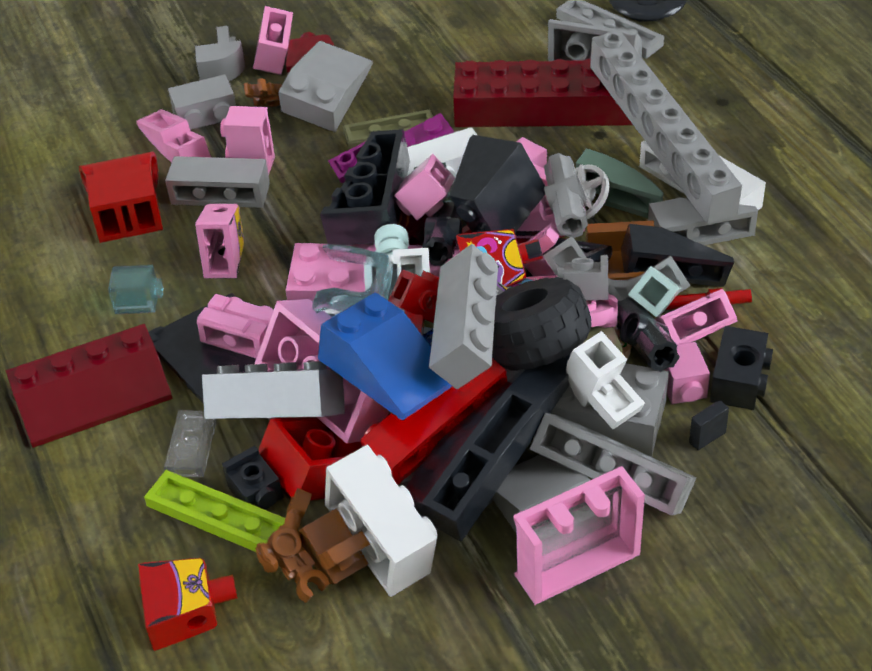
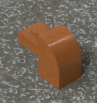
(334, 547)

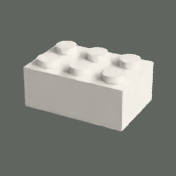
(373, 502)

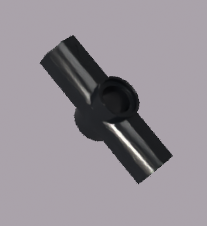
(441, 234)
(646, 335)

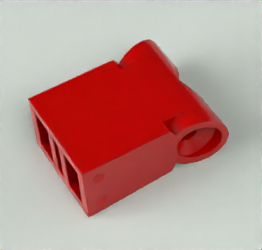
(123, 196)

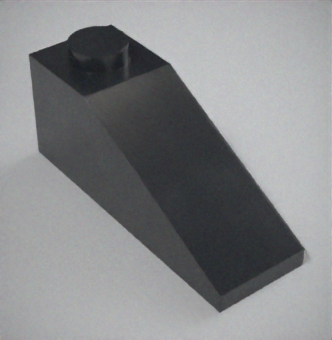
(650, 245)

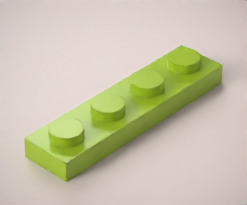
(212, 510)

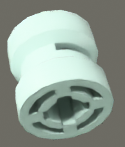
(391, 238)

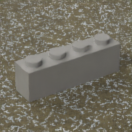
(464, 317)

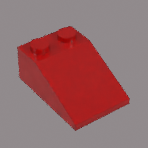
(300, 452)

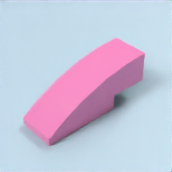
(172, 135)

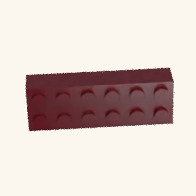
(532, 95)

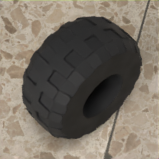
(539, 323)

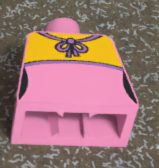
(220, 228)

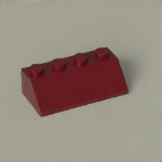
(88, 385)

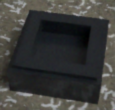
(708, 425)

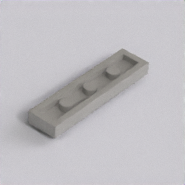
(585, 13)

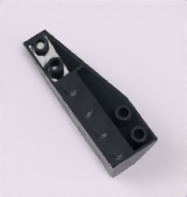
(483, 448)

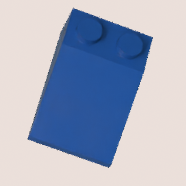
(381, 355)

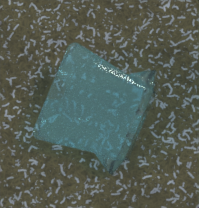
(341, 299)

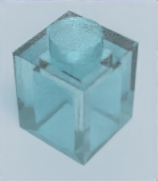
(134, 289)

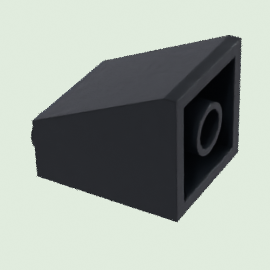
(495, 185)

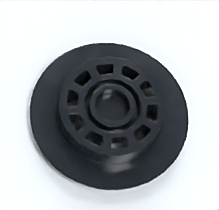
(648, 9)

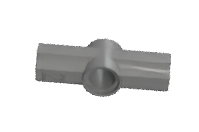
(565, 195)

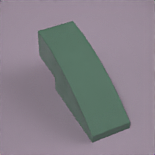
(627, 187)

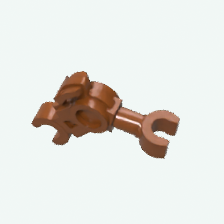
(263, 93)
(286, 550)

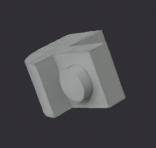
(220, 58)

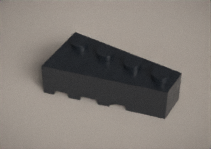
(369, 190)

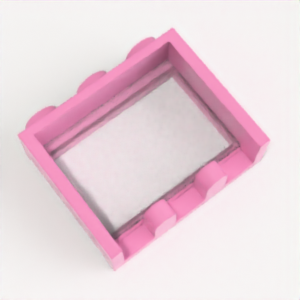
(579, 534)

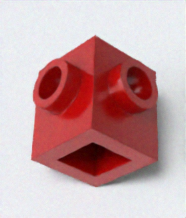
(416, 294)

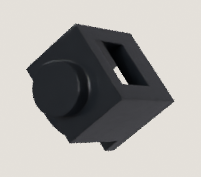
(252, 479)

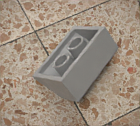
(574, 40)

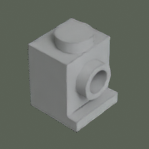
(588, 275)

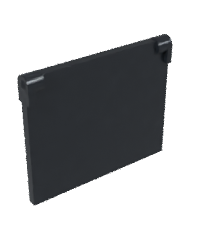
(188, 357)

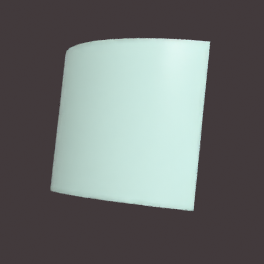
(654, 291)

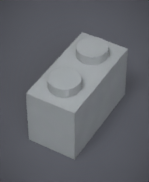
(202, 101)

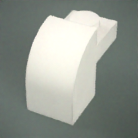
(596, 380)

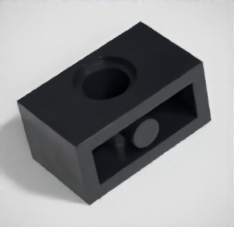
(739, 368)

